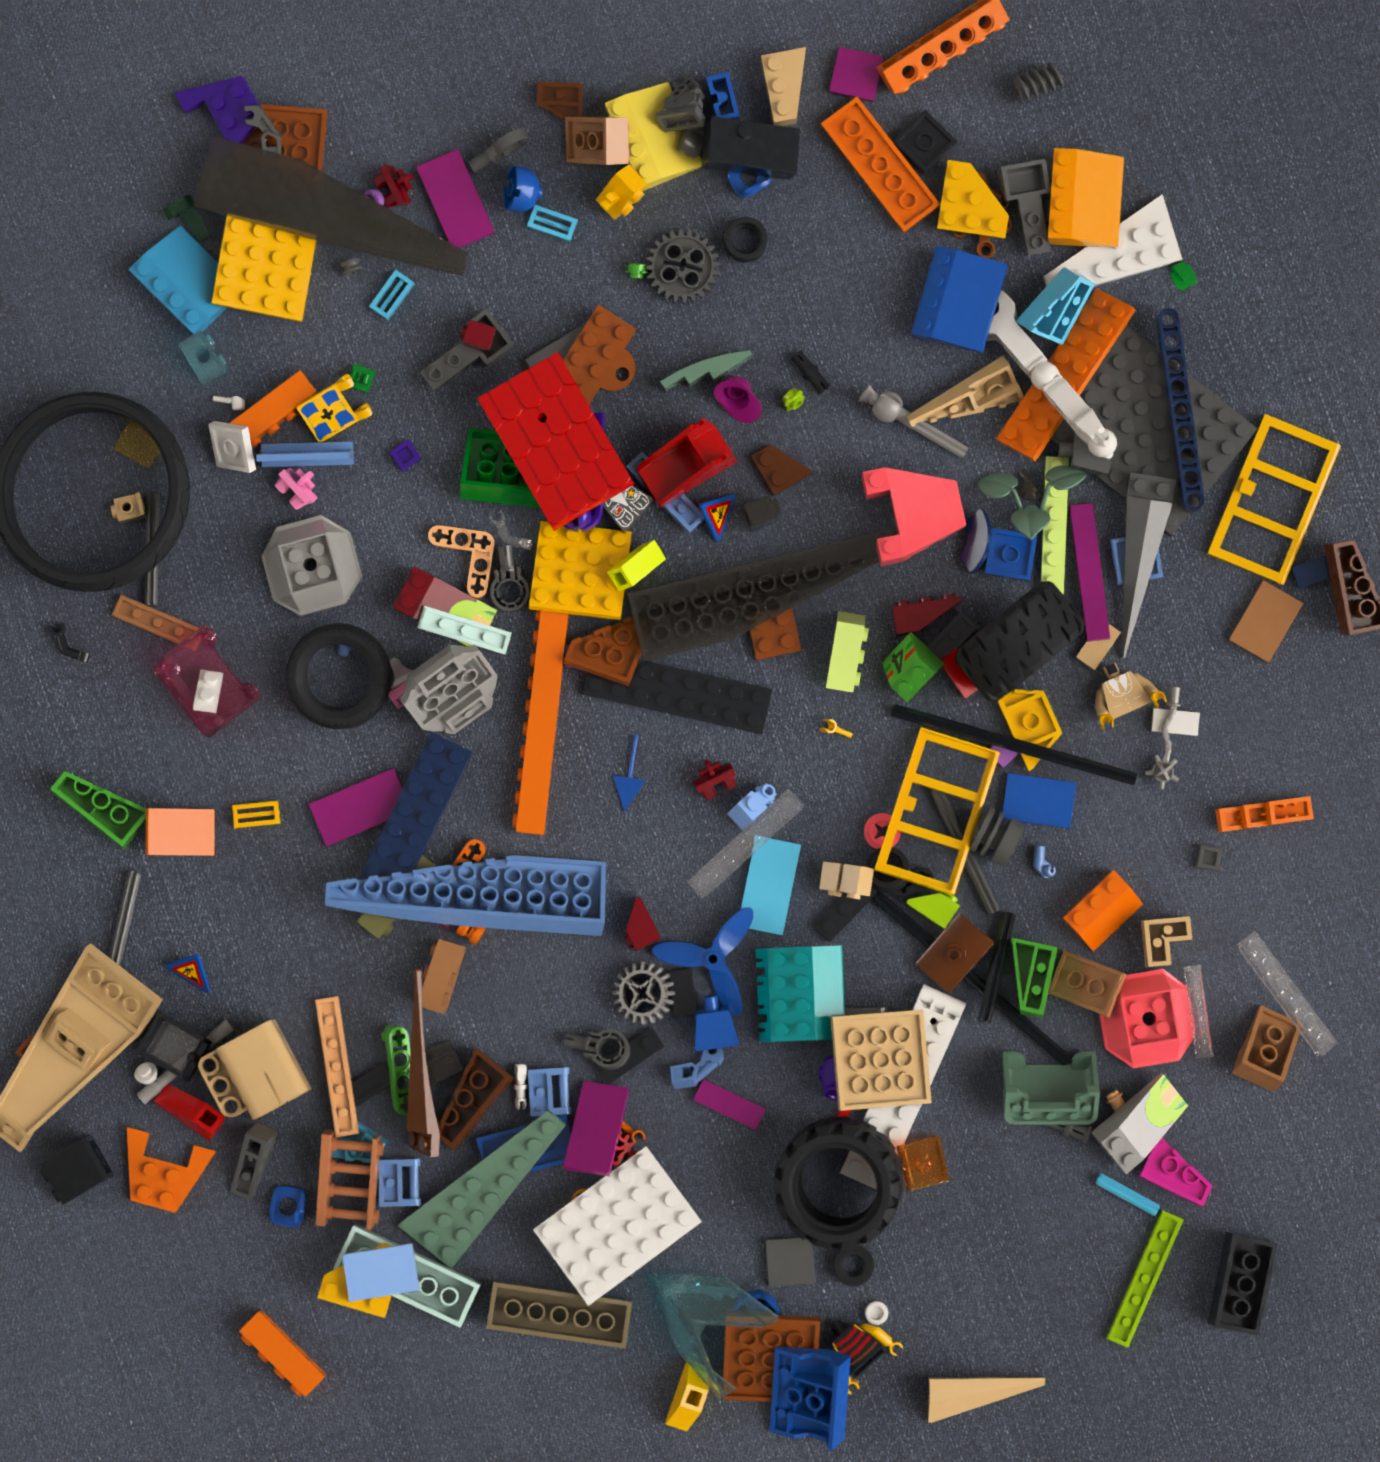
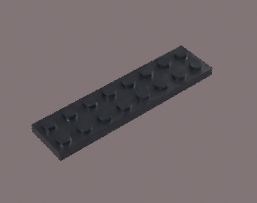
(687, 695)

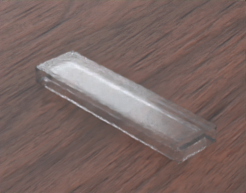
(1198, 1011)

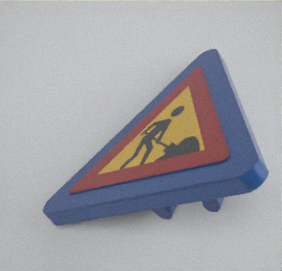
(717, 513)
(191, 970)

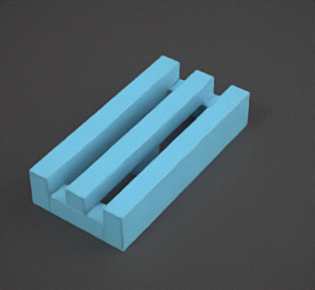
(570, 230)
(393, 277)

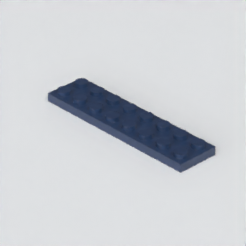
(418, 808)

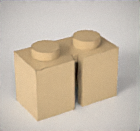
(846, 879)

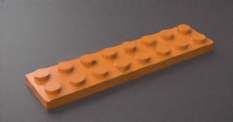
(1077, 361)

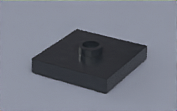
(924, 142)

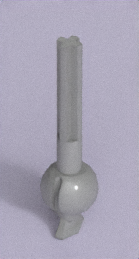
(888, 407)

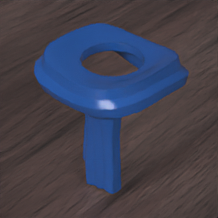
(746, 191)
(297, 1217)

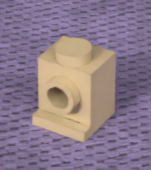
(137, 508)

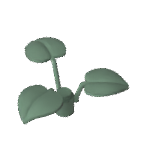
(1030, 519)

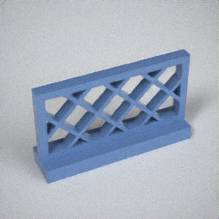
(306, 454)

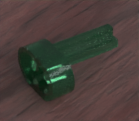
(185, 207)

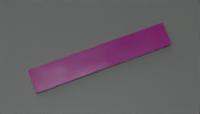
(1089, 572)

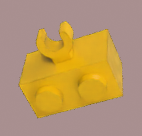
(622, 192)

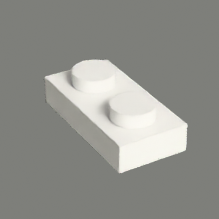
(208, 691)

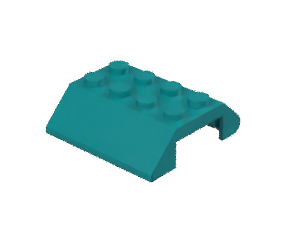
(800, 992)

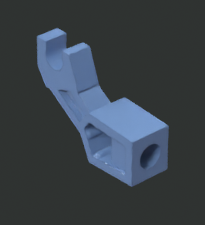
(700, 1070)

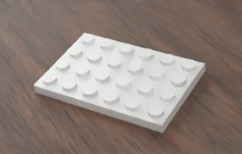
(617, 1226)

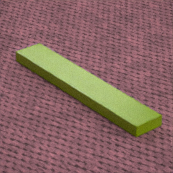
(1144, 1278)

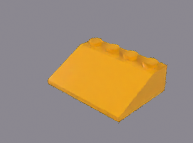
(1085, 198)

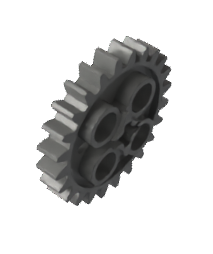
(687, 246)

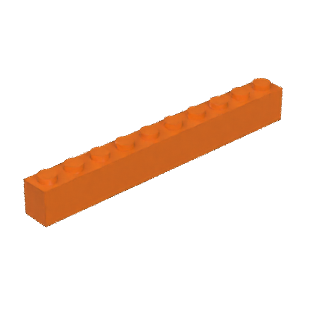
(541, 723)

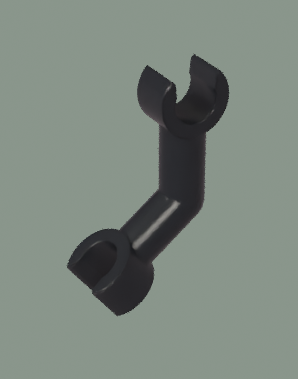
(63, 646)

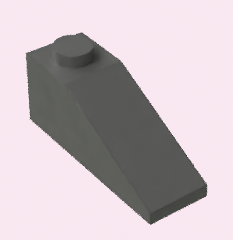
(253, 1160)

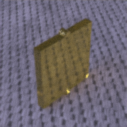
(137, 445)

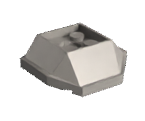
(331, 580)
(450, 689)

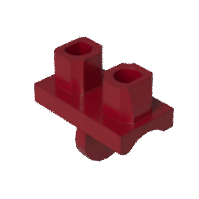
(398, 184)
(712, 775)

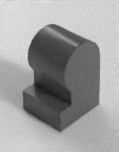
(691, 141)

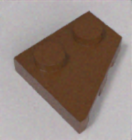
(561, 98)
(779, 469)

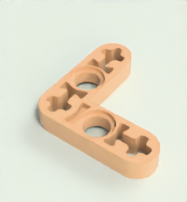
(477, 553)

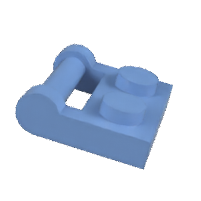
(542, 1094)
(392, 1182)

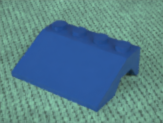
(959, 299)
(810, 1394)

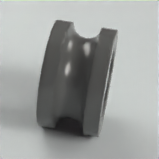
(351, 267)

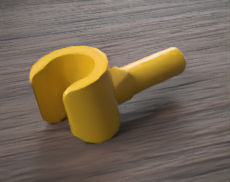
(832, 727)

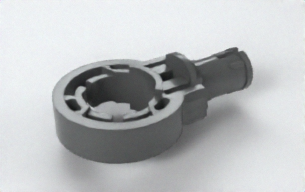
(500, 148)
(507, 564)
(586, 1043)

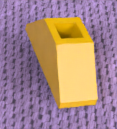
(687, 1400)

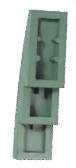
(714, 367)

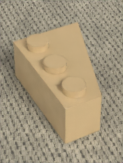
(783, 81)

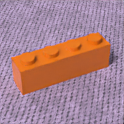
(275, 408)
(282, 1353)

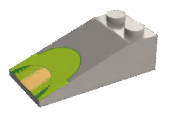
(1140, 1123)

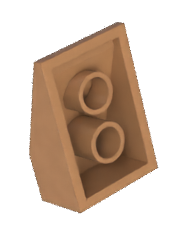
(597, 140)
(1267, 1049)

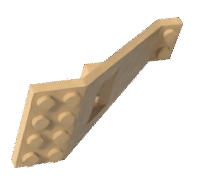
(97, 1012)

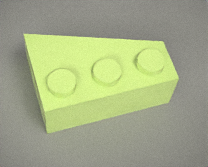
(847, 652)

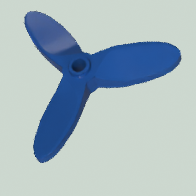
(693, 955)

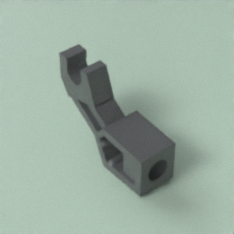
(266, 126)

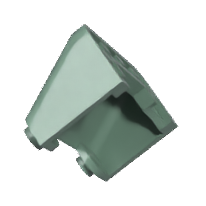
(1050, 1091)

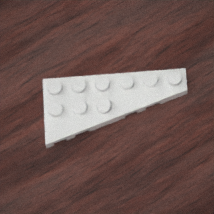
(1143, 245)

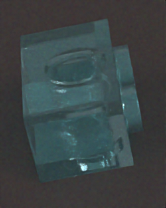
(209, 370)

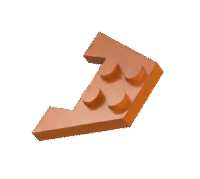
(160, 1181)

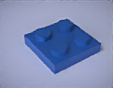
(1010, 555)

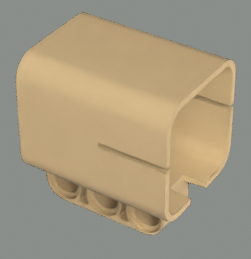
(257, 1071)

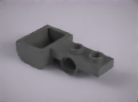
(1026, 184)
(461, 357)

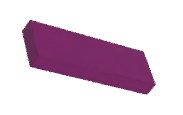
(729, 1104)

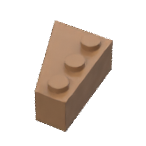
(441, 975)

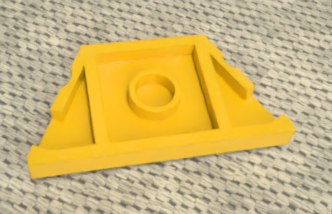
(1030, 720)

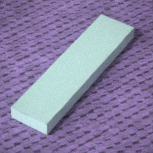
(464, 630)

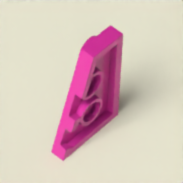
(1172, 1173)

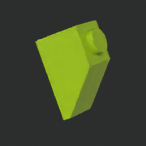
(935, 907)

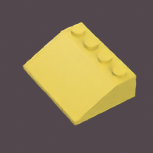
(651, 149)

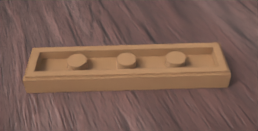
(152, 620)

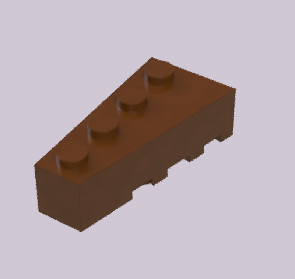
(1352, 589)
(475, 1095)

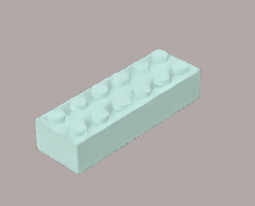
(442, 1289)

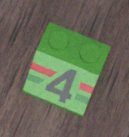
(910, 666)

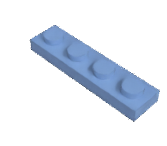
(680, 509)

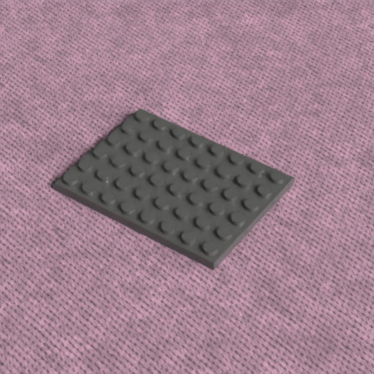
(1132, 402)

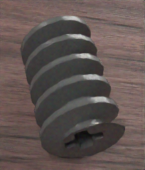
(1037, 81)

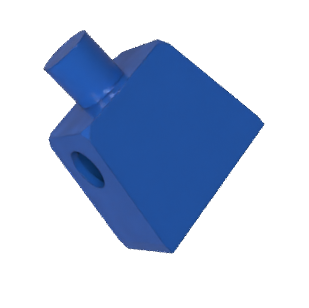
(714, 1026)

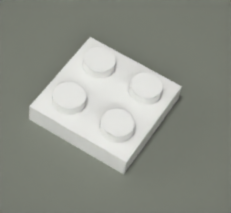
(232, 446)

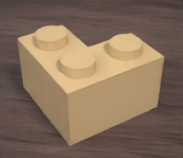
(1158, 934)

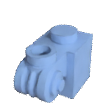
(752, 805)

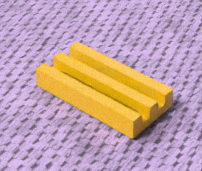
(276, 812)

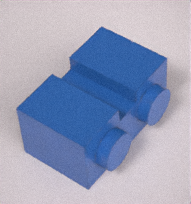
(721, 90)

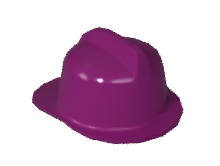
(737, 399)

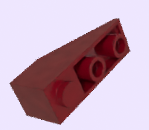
(919, 615)

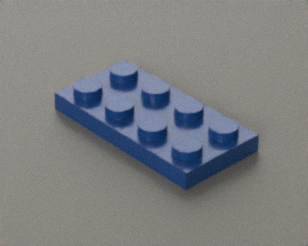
(551, 1157)

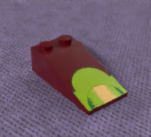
(426, 590)

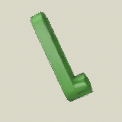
(394, 1070)

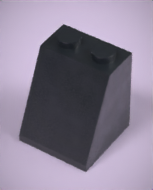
(76, 1170)

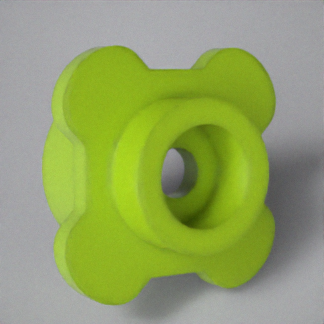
(793, 399)

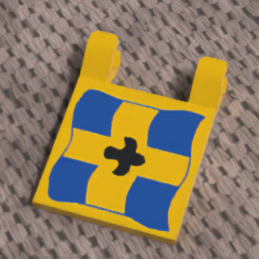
(329, 410)

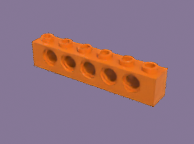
(930, 43)

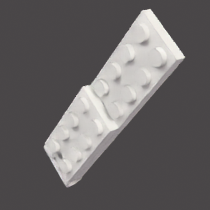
(898, 1120)

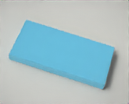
(771, 884)

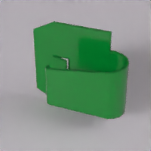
(1183, 275)

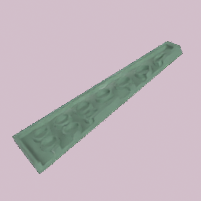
(465, 1207)

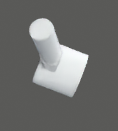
(237, 403)

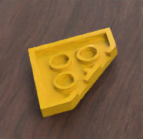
(970, 204)
(335, 1290)

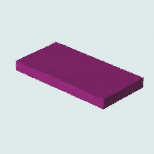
(455, 199)
(356, 807)
(596, 1128)

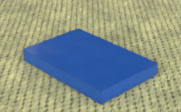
(1039, 800)

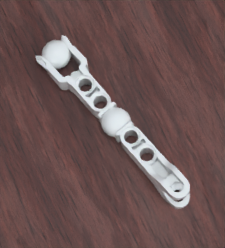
(1048, 379)

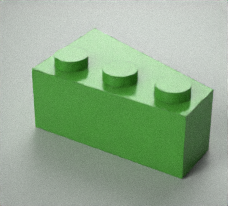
(1034, 972)

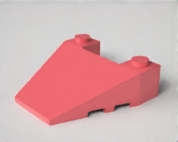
(923, 510)

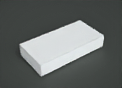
(1183, 722)

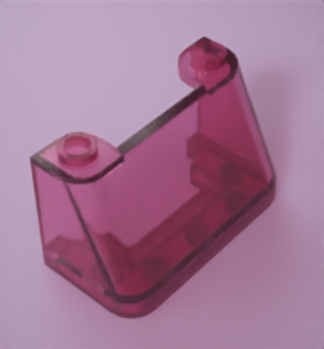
(180, 674)

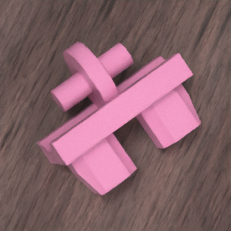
(300, 484)

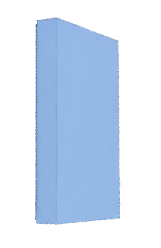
(380, 1272)

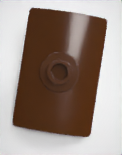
(954, 953)

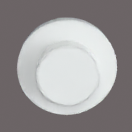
(146, 1073)

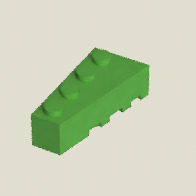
(107, 812)

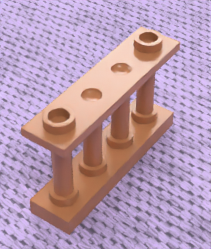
(327, 1189)

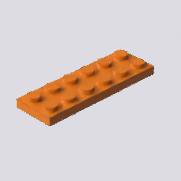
(880, 164)

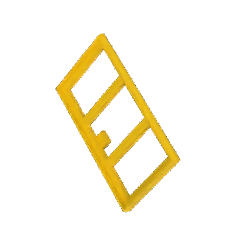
(1247, 487)
(908, 803)

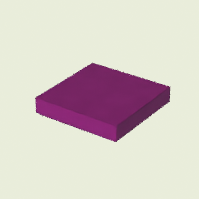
(855, 74)

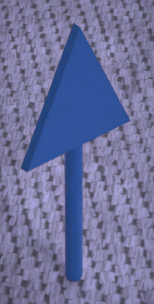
(628, 786)

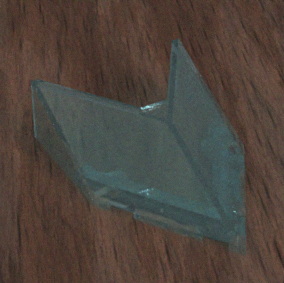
(699, 1300)

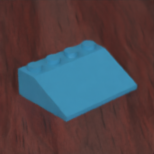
(181, 278)

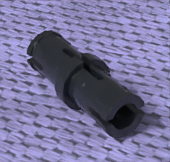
(810, 372)

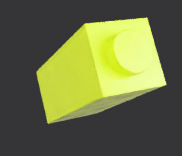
(636, 565)

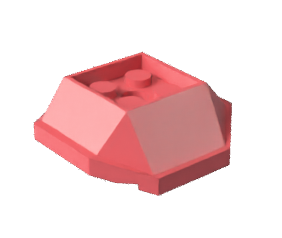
(1152, 1044)

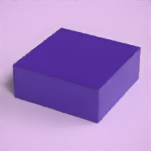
(405, 455)

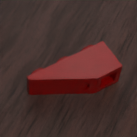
(190, 1111)

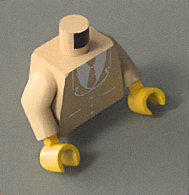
(1123, 694)

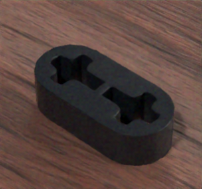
(914, 887)

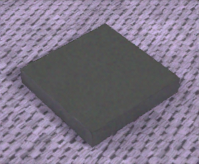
(790, 1262)

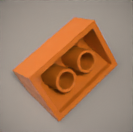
(1102, 910)

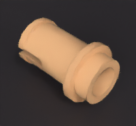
(1115, 1099)

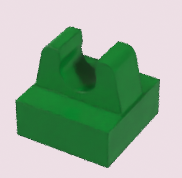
(362, 378)

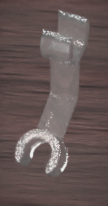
(509, 539)

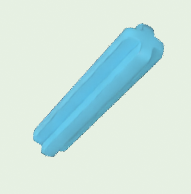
(1127, 1194)

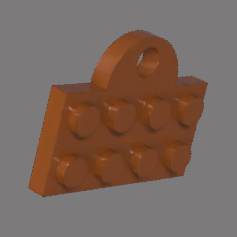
(599, 353)

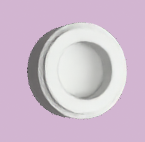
(876, 1312)

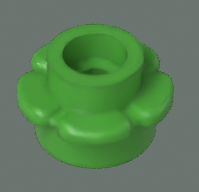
(636, 270)

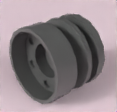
(997, 836)

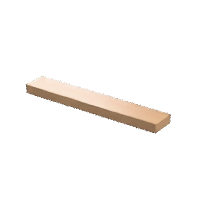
(337, 1067)

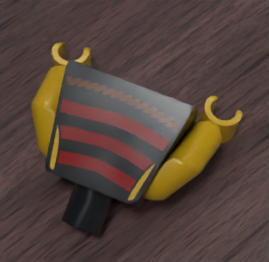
(863, 1344)

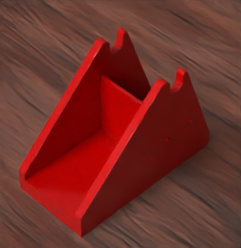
(685, 462)

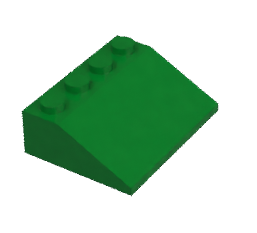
(491, 472)

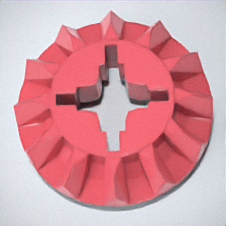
(870, 830)

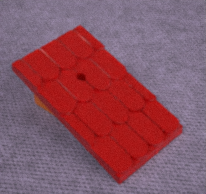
(555, 441)

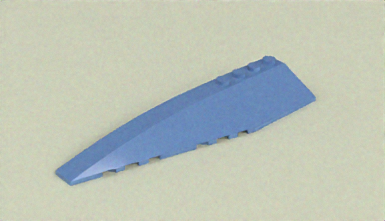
(494, 894)

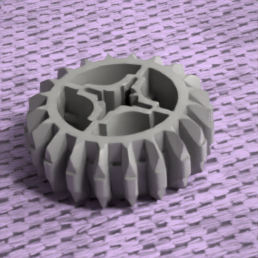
(637, 1001)

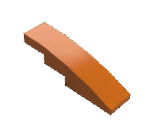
(1264, 814)

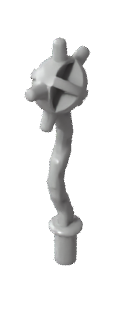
(1163, 770)

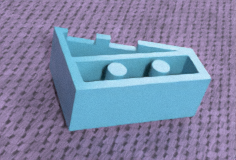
(1057, 306)

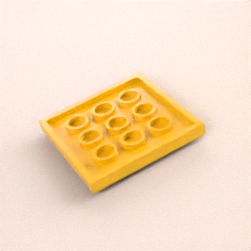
(263, 270)
(573, 570)

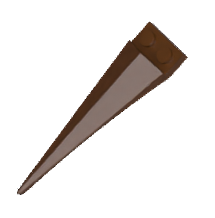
(420, 1113)

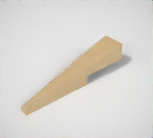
(984, 389)
(960, 1394)

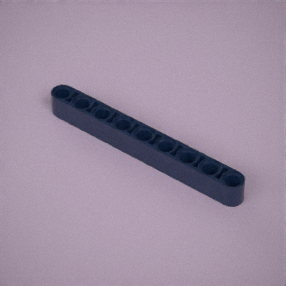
(1183, 399)

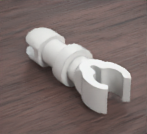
(520, 1086)

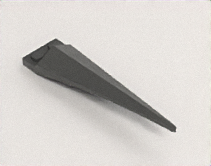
(1147, 512)

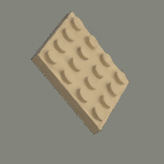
(880, 1060)

